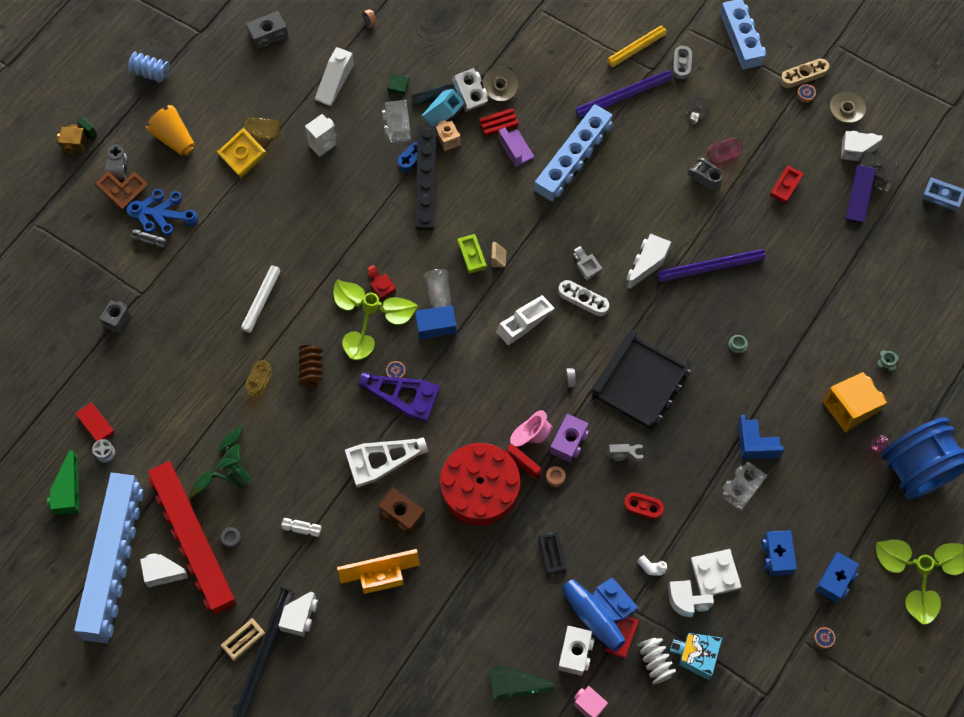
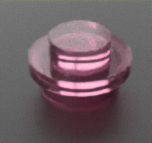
(880, 443)

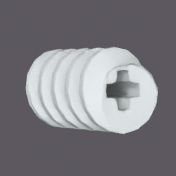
(657, 660)

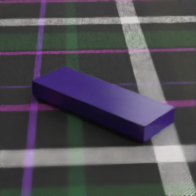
(860, 193)

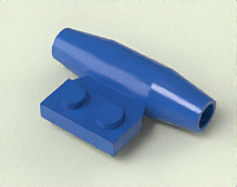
(601, 609)

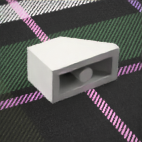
(160, 570)

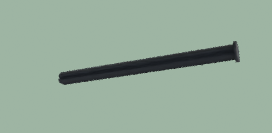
(263, 653)

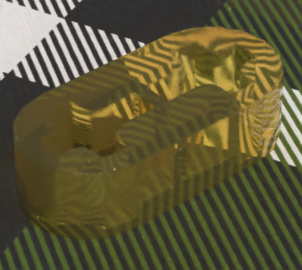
(262, 379)

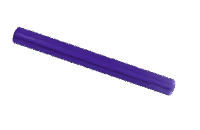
(625, 92)
(711, 265)

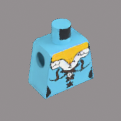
(698, 653)

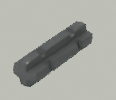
(149, 238)

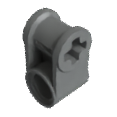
(117, 162)
(704, 172)

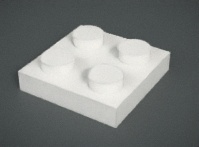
(715, 573)

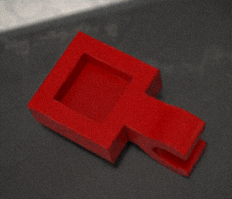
(381, 284)

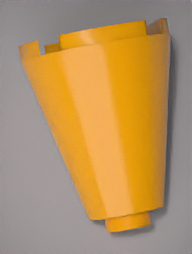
(170, 130)

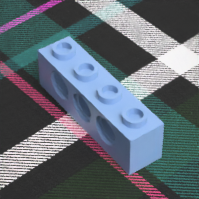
(748, 57)

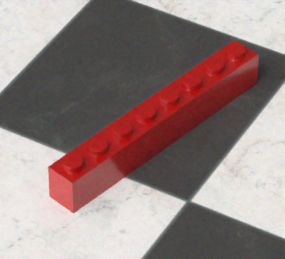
(192, 538)

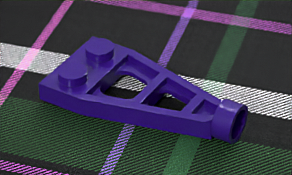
(423, 401)

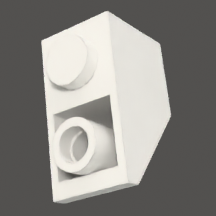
(855, 145)
(297, 615)

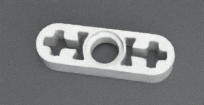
(585, 305)

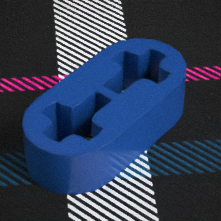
(408, 154)

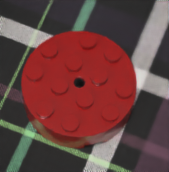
(480, 484)

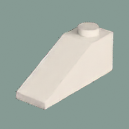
(334, 76)

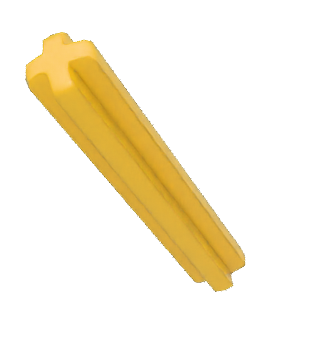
(637, 46)

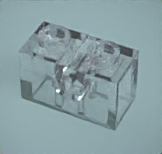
(397, 121)

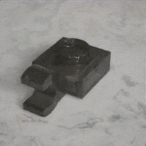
(698, 108)

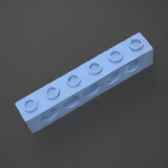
(595, 117)

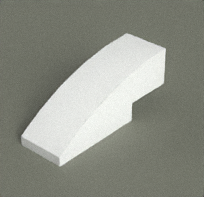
(524, 320)

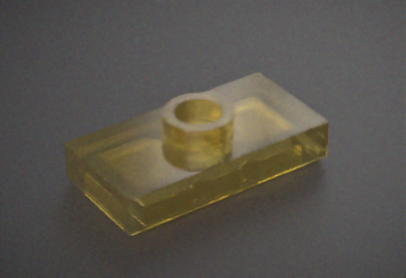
(262, 127)

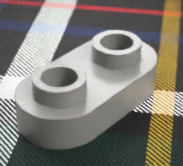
(682, 64)

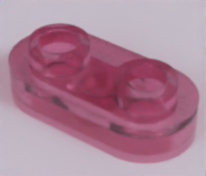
(724, 151)

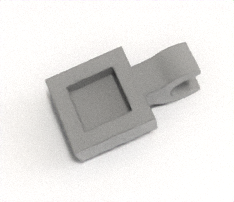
(587, 264)
(622, 451)

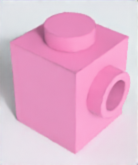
(589, 702)

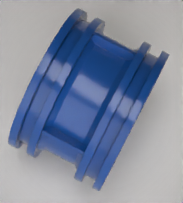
(925, 458)

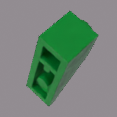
(65, 489)

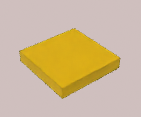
(242, 152)

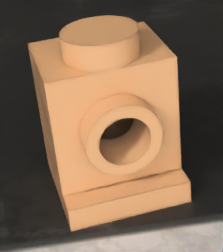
(448, 135)

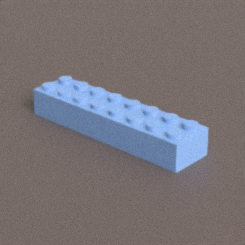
(109, 558)

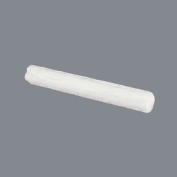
(260, 299)

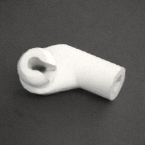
(652, 568)

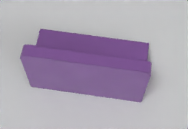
(515, 146)

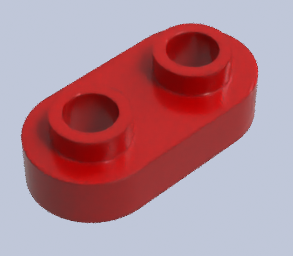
(643, 506)

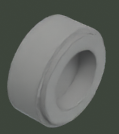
(570, 377)

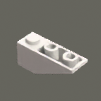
(651, 258)

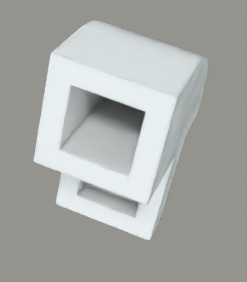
(682, 600)

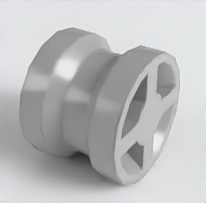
(99, 449)

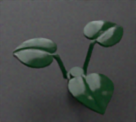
(231, 457)

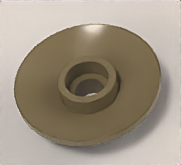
(504, 77)
(851, 102)

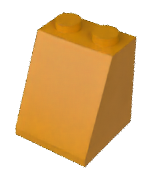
(854, 401)

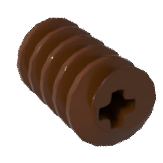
(310, 365)

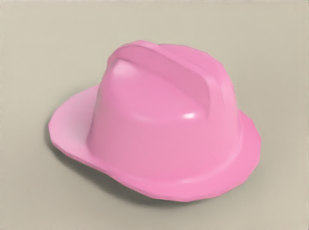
(533, 430)

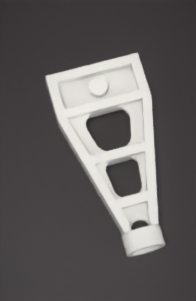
(360, 464)

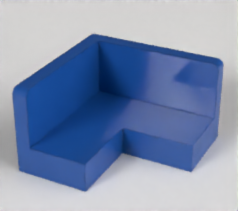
(752, 445)

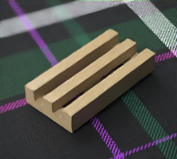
(247, 646)

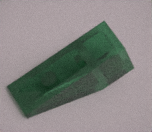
(512, 682)

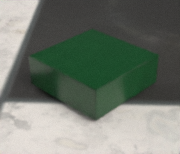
(398, 84)
(88, 128)

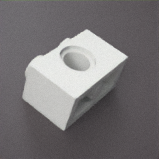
(576, 638)

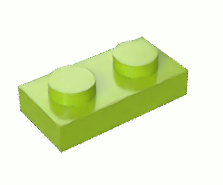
(472, 253)

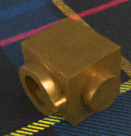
(72, 139)

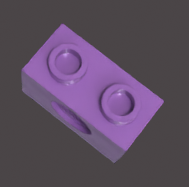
(570, 427)

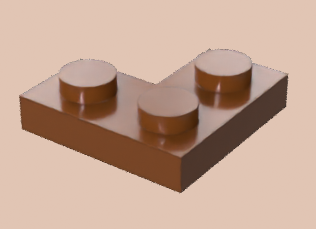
(121, 193)

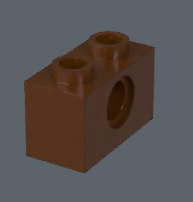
(394, 501)

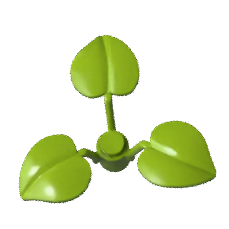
(348, 295)
(896, 554)

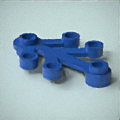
(160, 211)

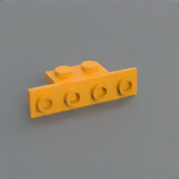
(379, 572)

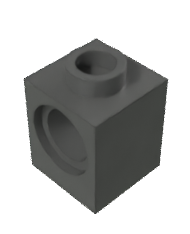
(115, 323)

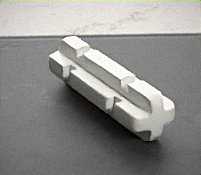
(301, 527)

